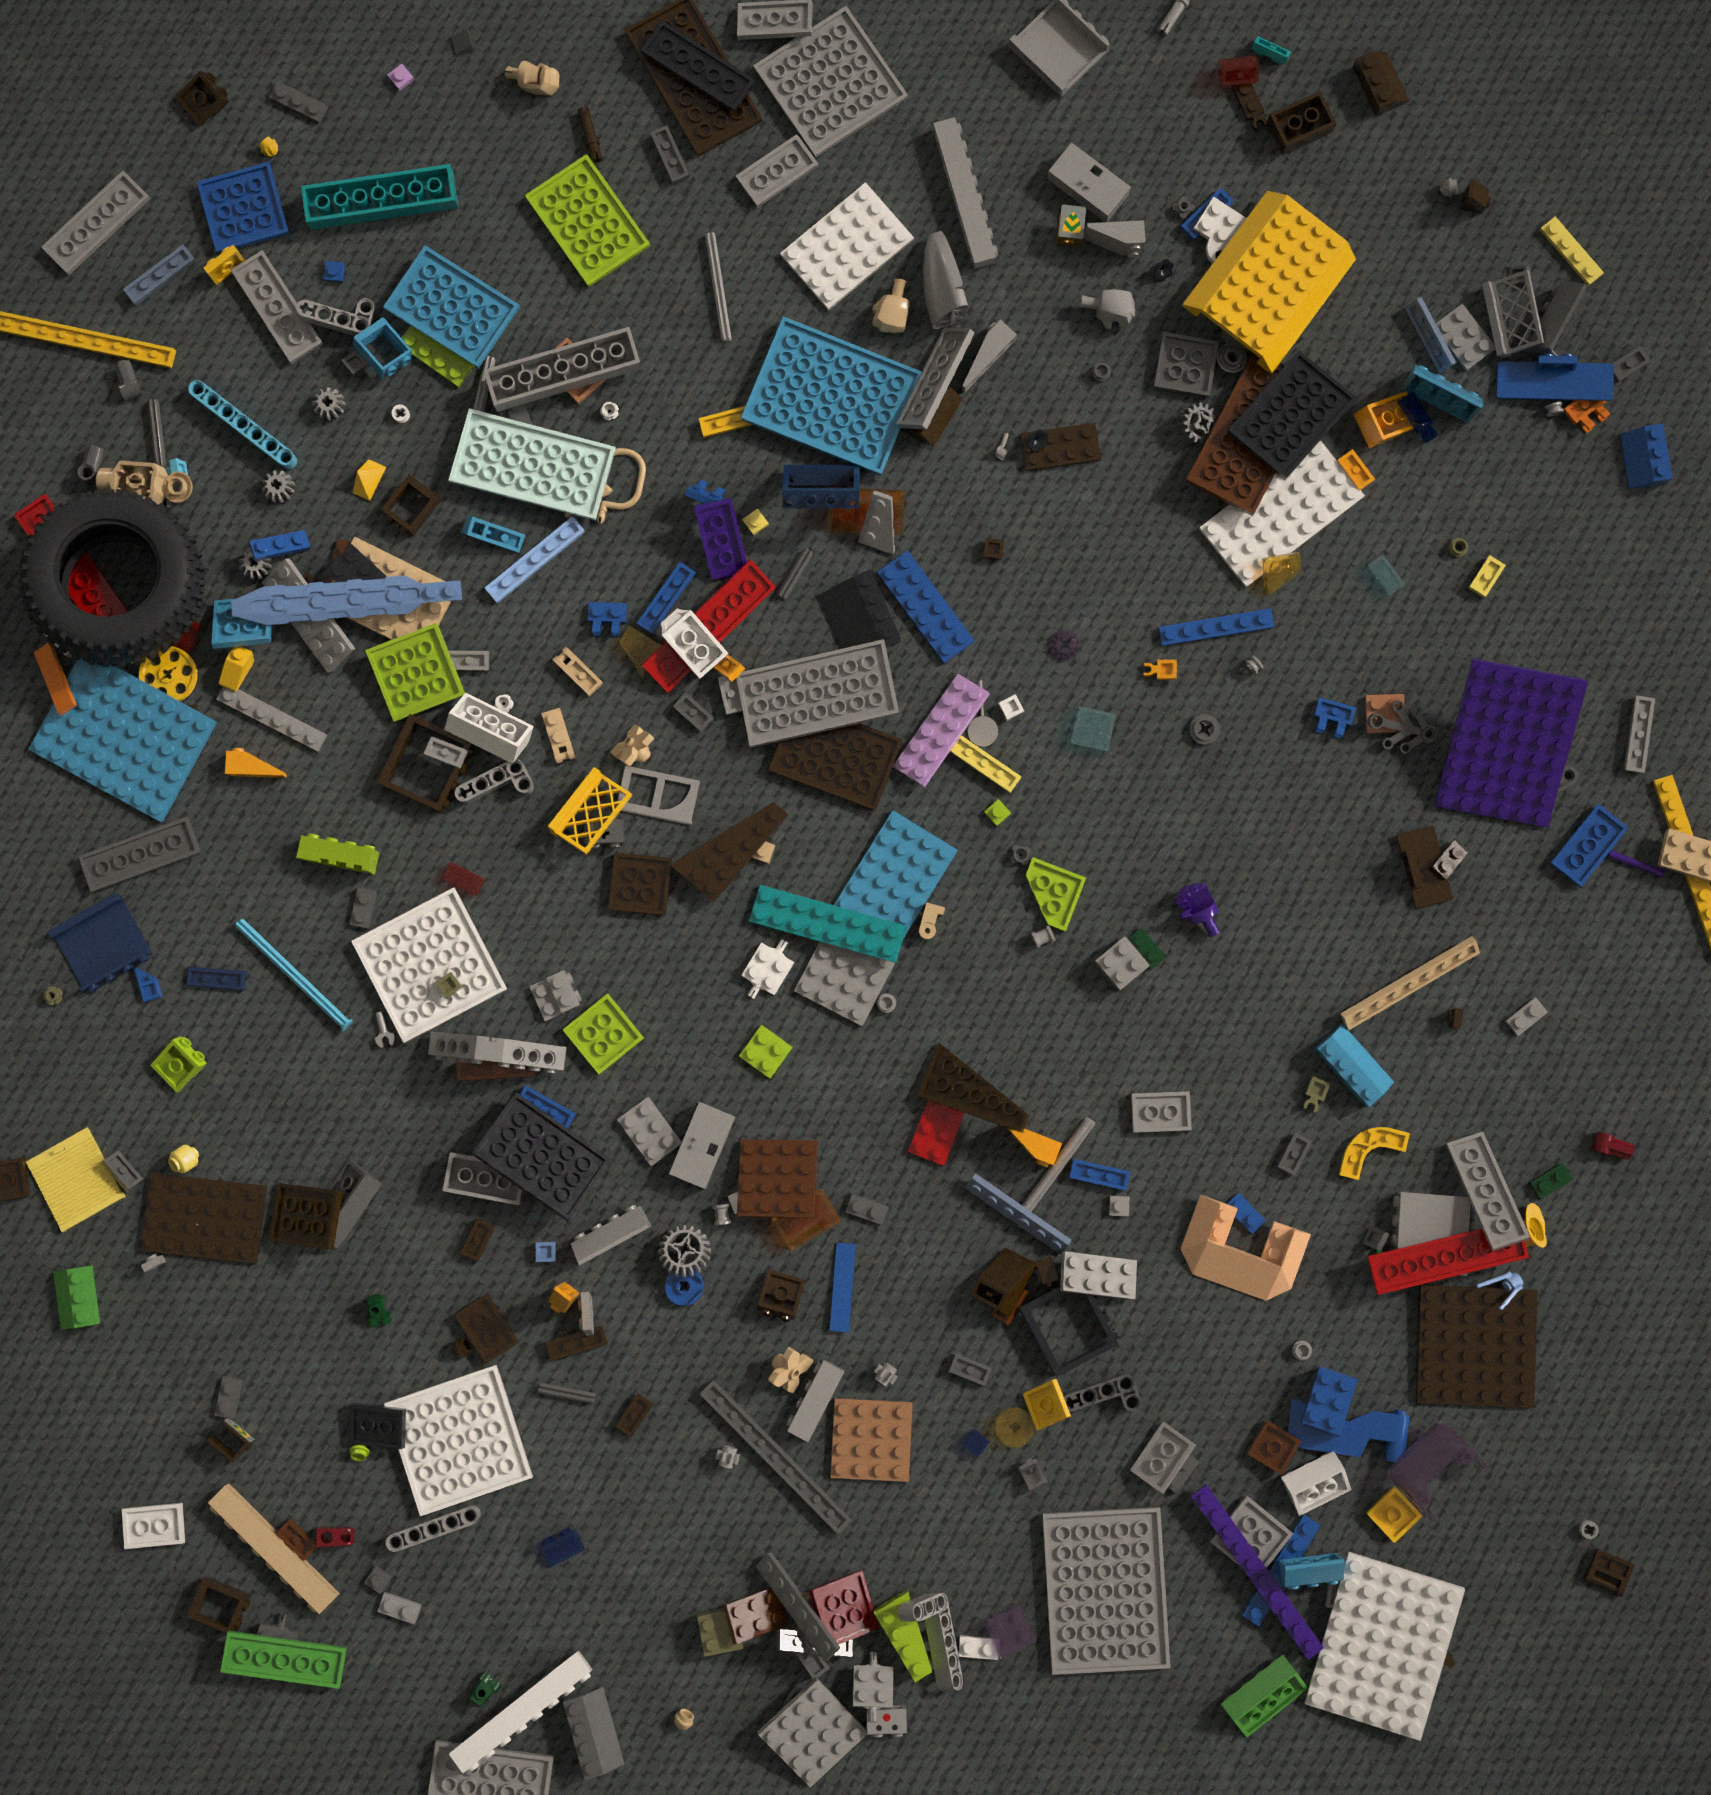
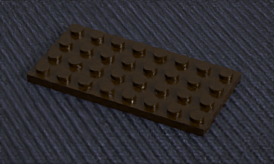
(699, 116)

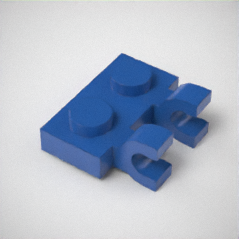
(698, 493)
(607, 613)
(1334, 712)

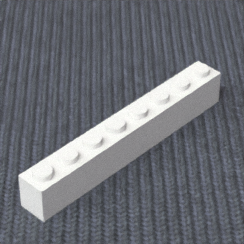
(522, 1710)

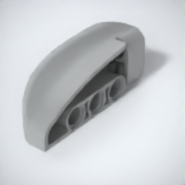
(941, 284)

